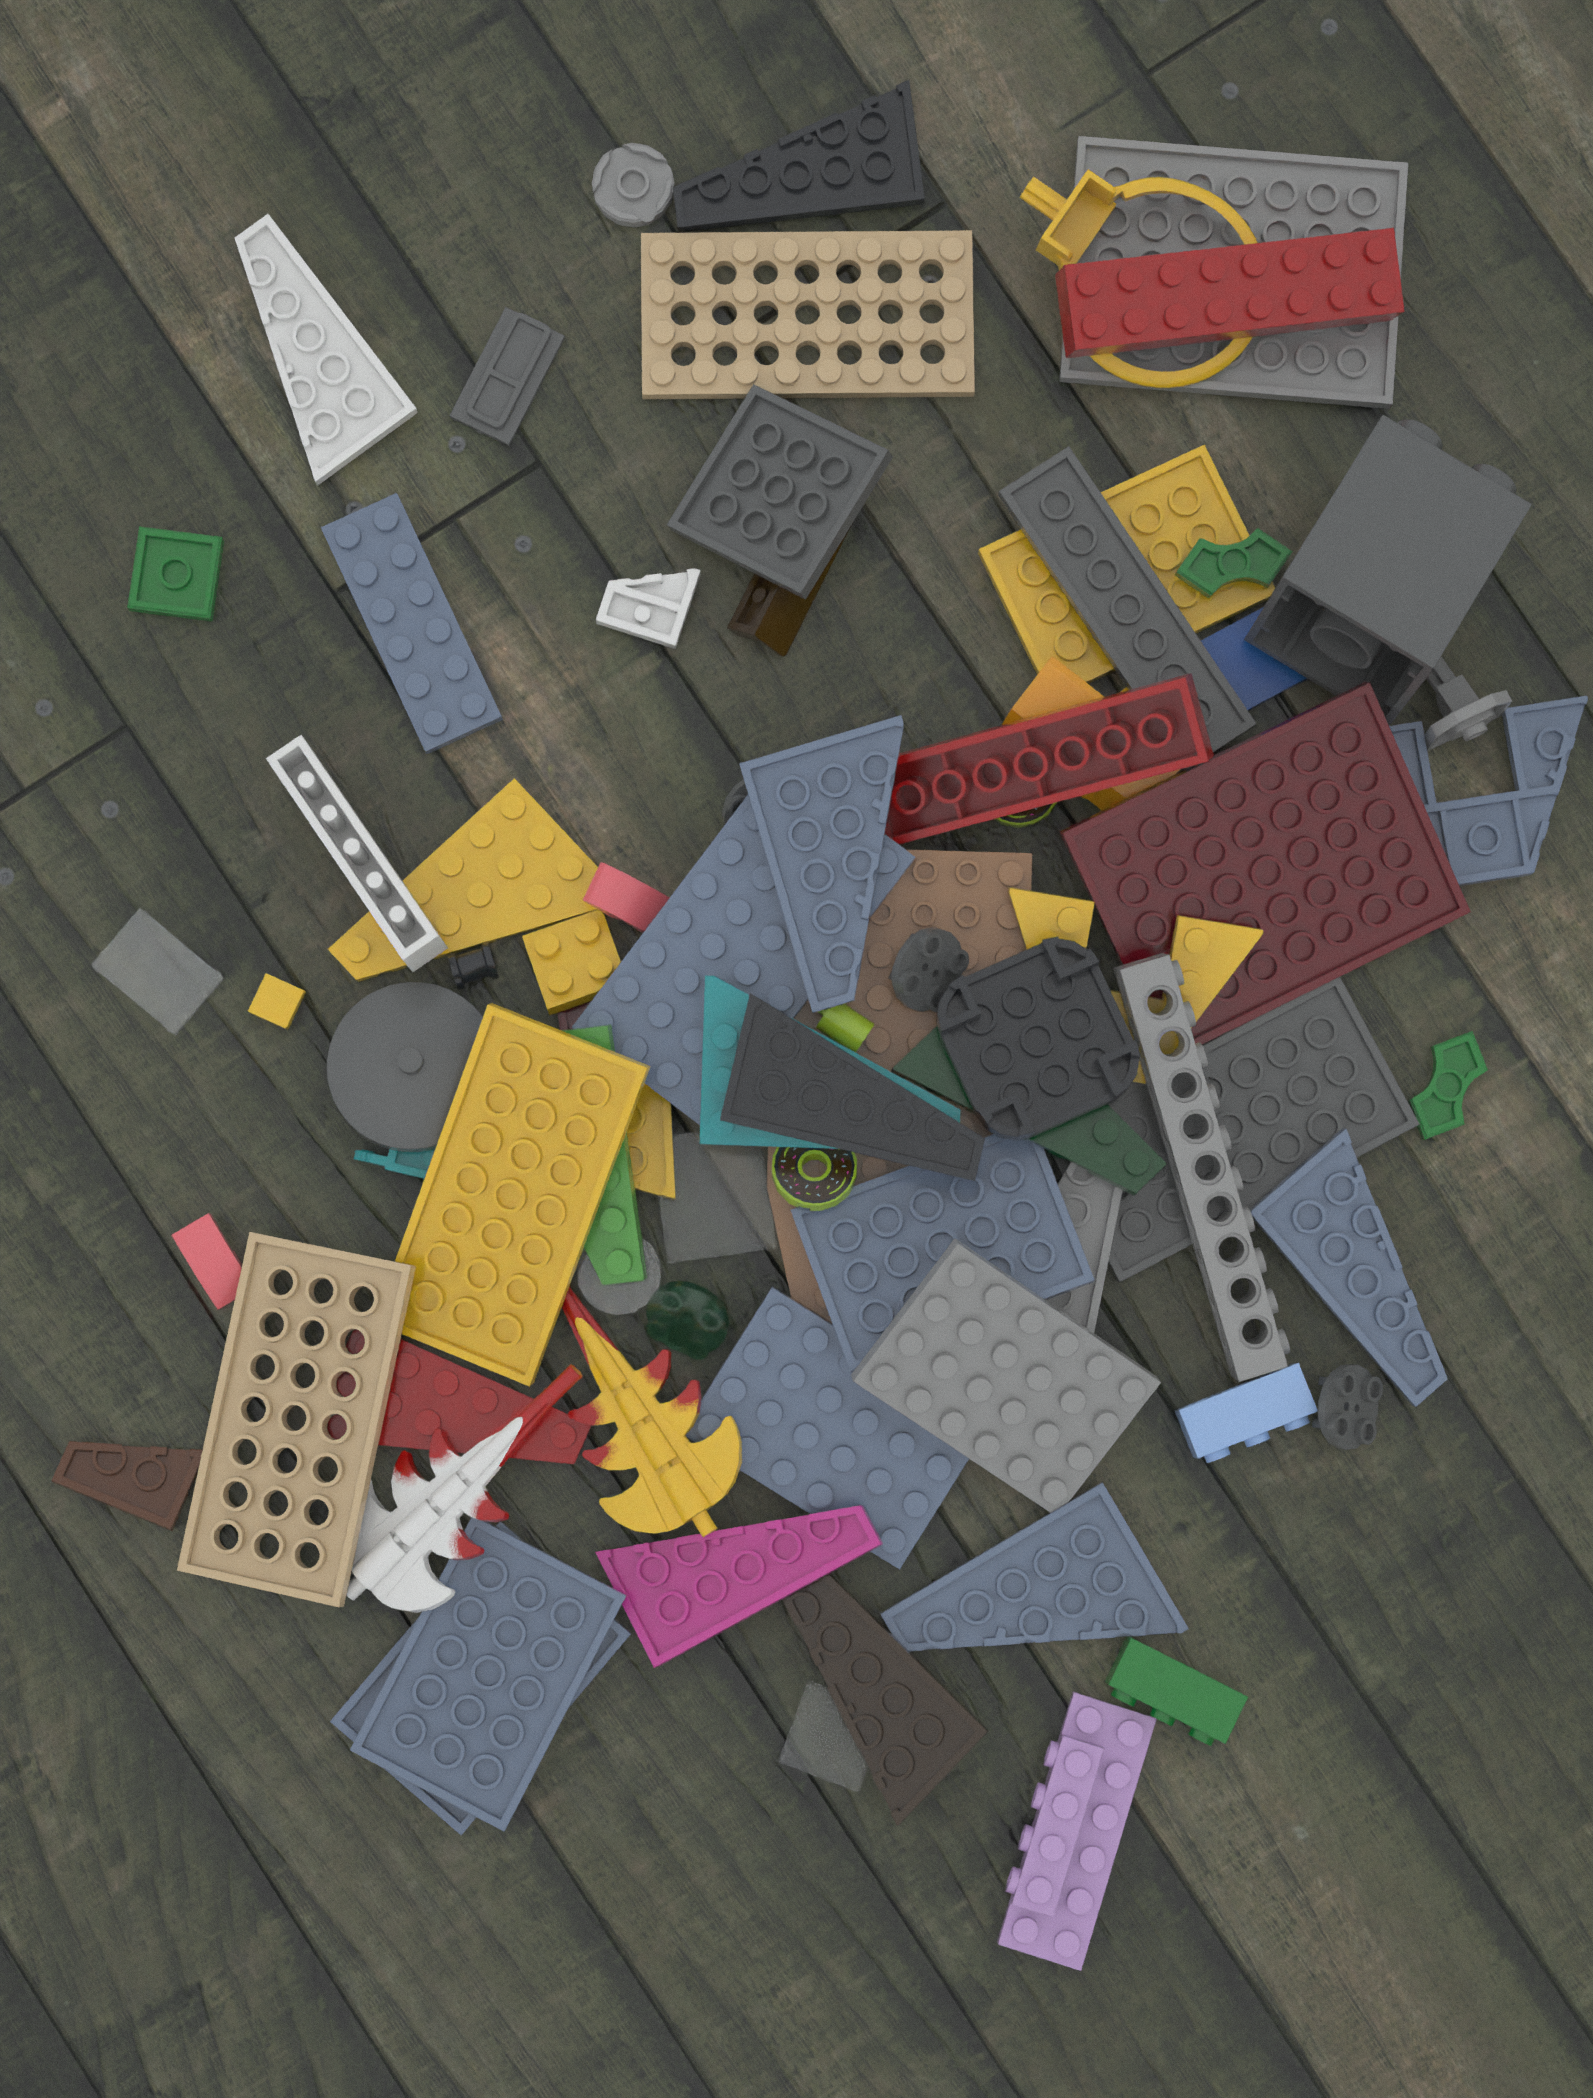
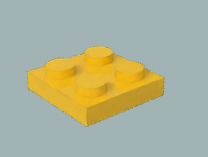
(572, 960)

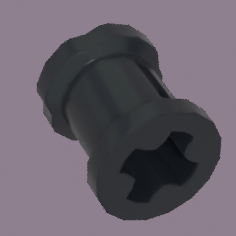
(473, 965)

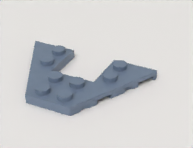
(1501, 832)

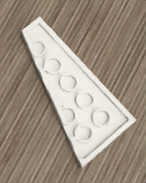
(329, 372)

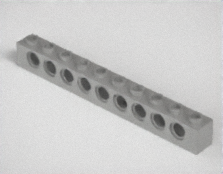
(1244, 1356)

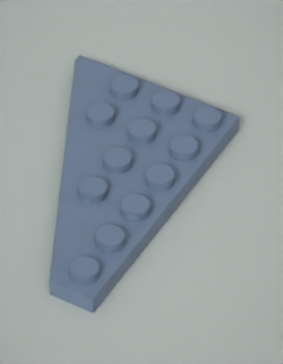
(823, 836)
(1051, 1581)

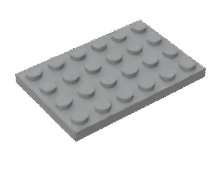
(1005, 1377)

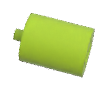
(845, 1026)

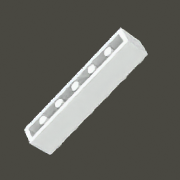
(357, 853)

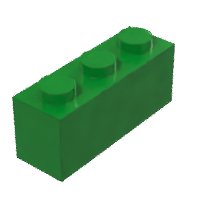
(1175, 1692)

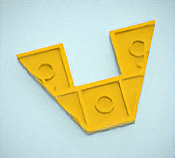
(1203, 948)

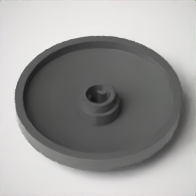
(401, 1063)

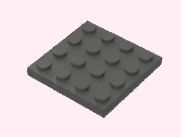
(780, 491)

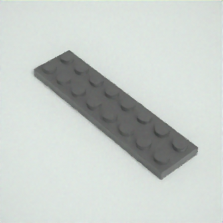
(1118, 589)

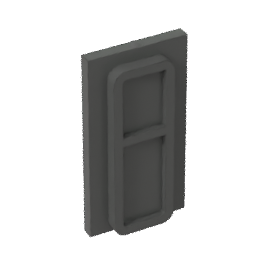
(507, 376)

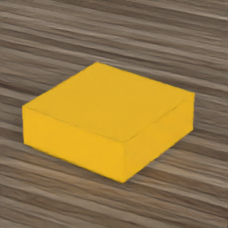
(276, 1001)

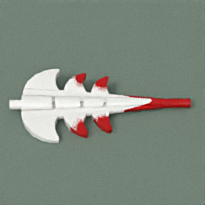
(397, 1544)

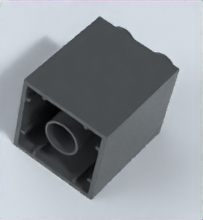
(1390, 566)

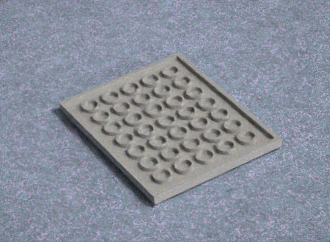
(1279, 200)

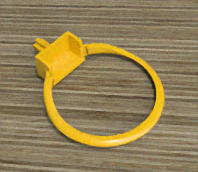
(1081, 218)

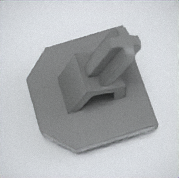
(1460, 707)

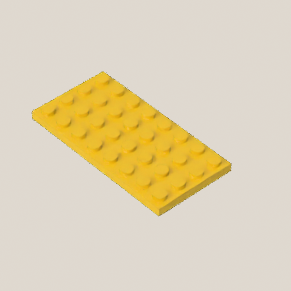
(514, 1190)

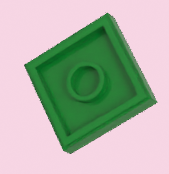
(175, 573)

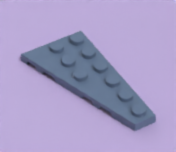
(1342, 1249)

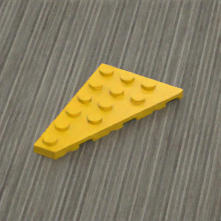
(486, 882)

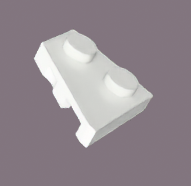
(649, 606)

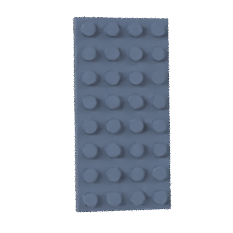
(719, 925)

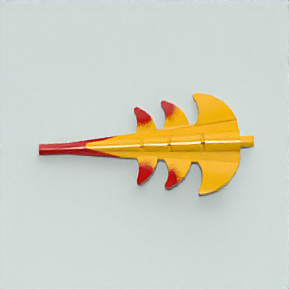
(675, 1476)

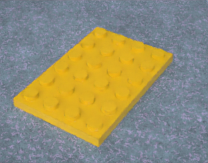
(1165, 518)

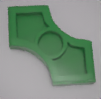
(1215, 565)
(1454, 1068)

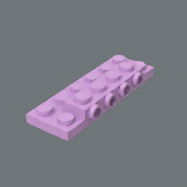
(1075, 1830)

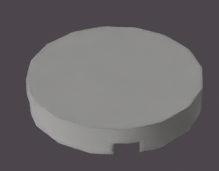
(633, 185)

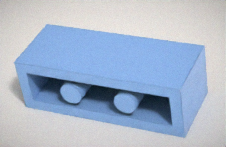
(1246, 1413)

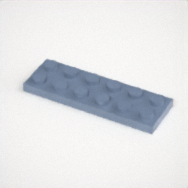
(411, 623)

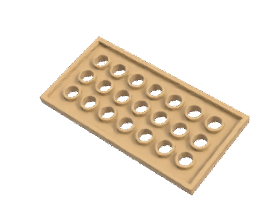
(826, 253)
(230, 1424)

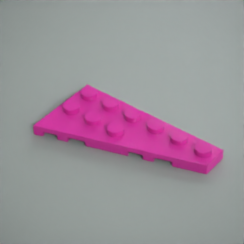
(701, 1585)

